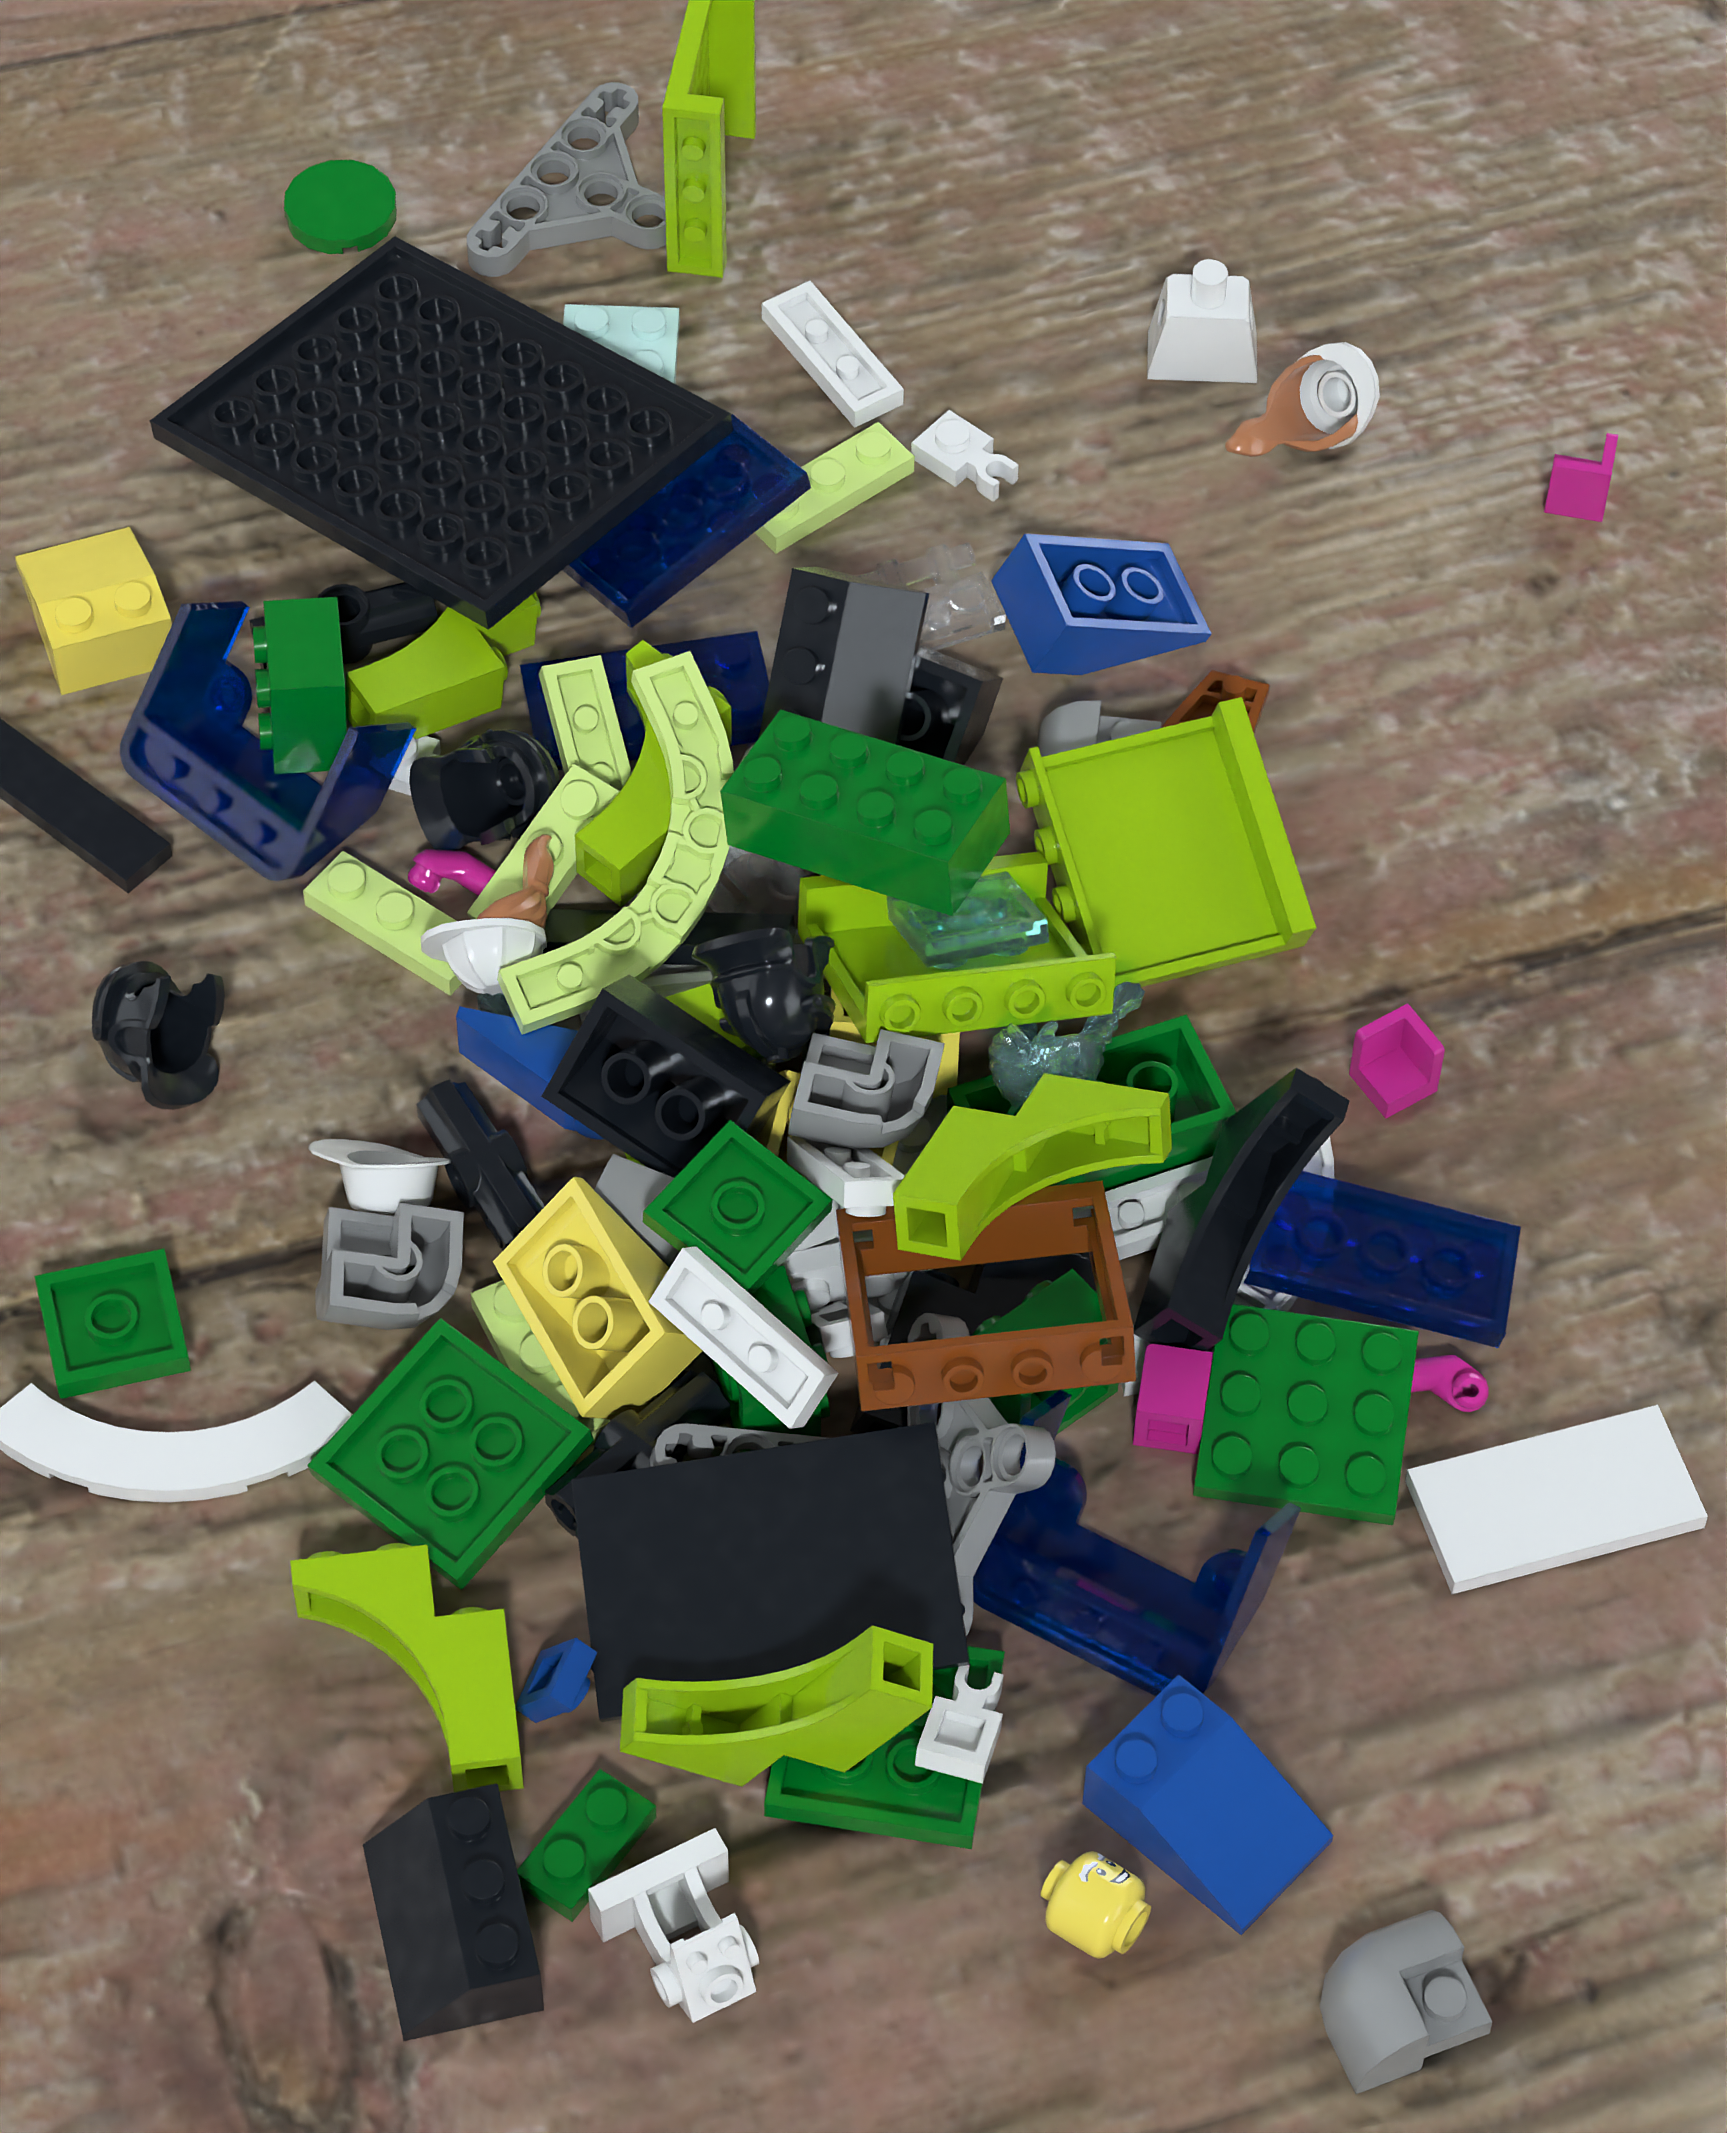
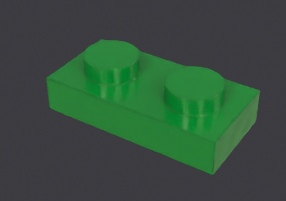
(586, 1844)

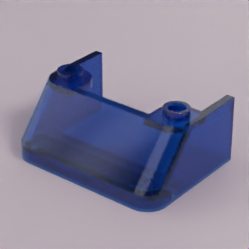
(206, 766)
(1111, 1601)

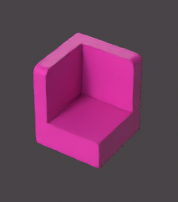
(1581, 485)
(1396, 1060)
(1172, 1398)

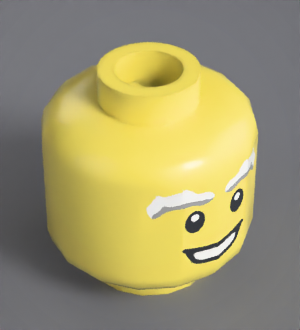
(1095, 1904)

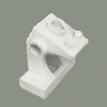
(668, 1899)

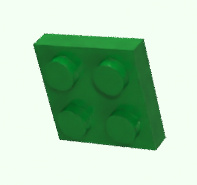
(738, 1207)
(112, 1323)

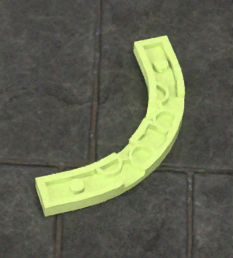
(683, 878)

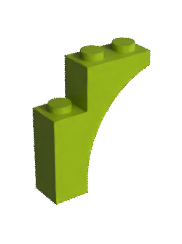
(443, 674)
(629, 834)
(992, 1160)
(452, 1658)
(815, 1712)

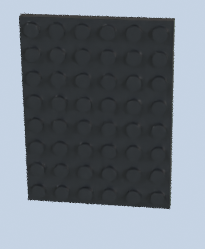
(442, 430)

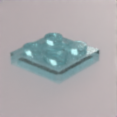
(991, 920)

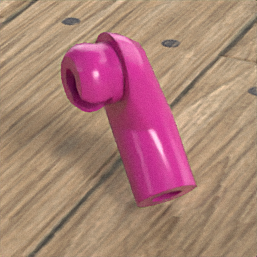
(453, 865)
(1451, 1381)

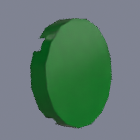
(340, 206)

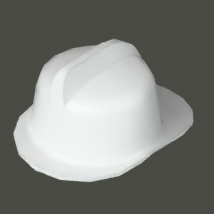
(381, 1175)

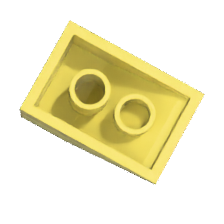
(96, 608)
(586, 1298)

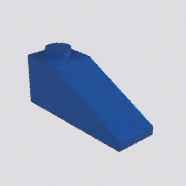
(518, 1060)

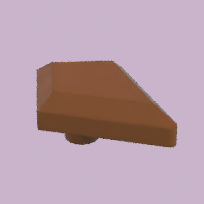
(1218, 688)

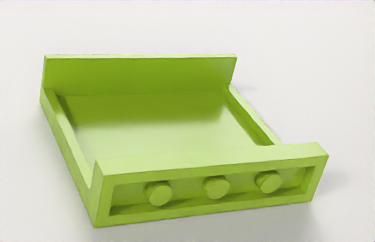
(705, 100)
(1168, 848)
(892, 989)

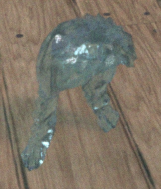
(1022, 1056)

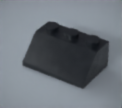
(846, 652)
(947, 706)
(659, 1079)
(453, 1915)

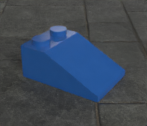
(1096, 602)
(1204, 1805)

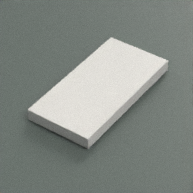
(1555, 1499)

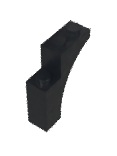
(1222, 1221)
(992, 1291)

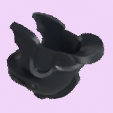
(482, 789)
(770, 989)
(158, 1032)

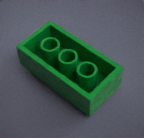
(866, 812)
(1153, 1058)

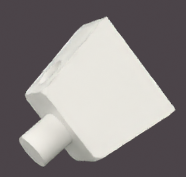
(1204, 328)

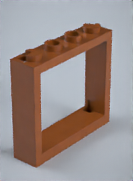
(996, 1361)

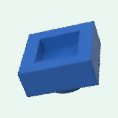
(557, 1681)

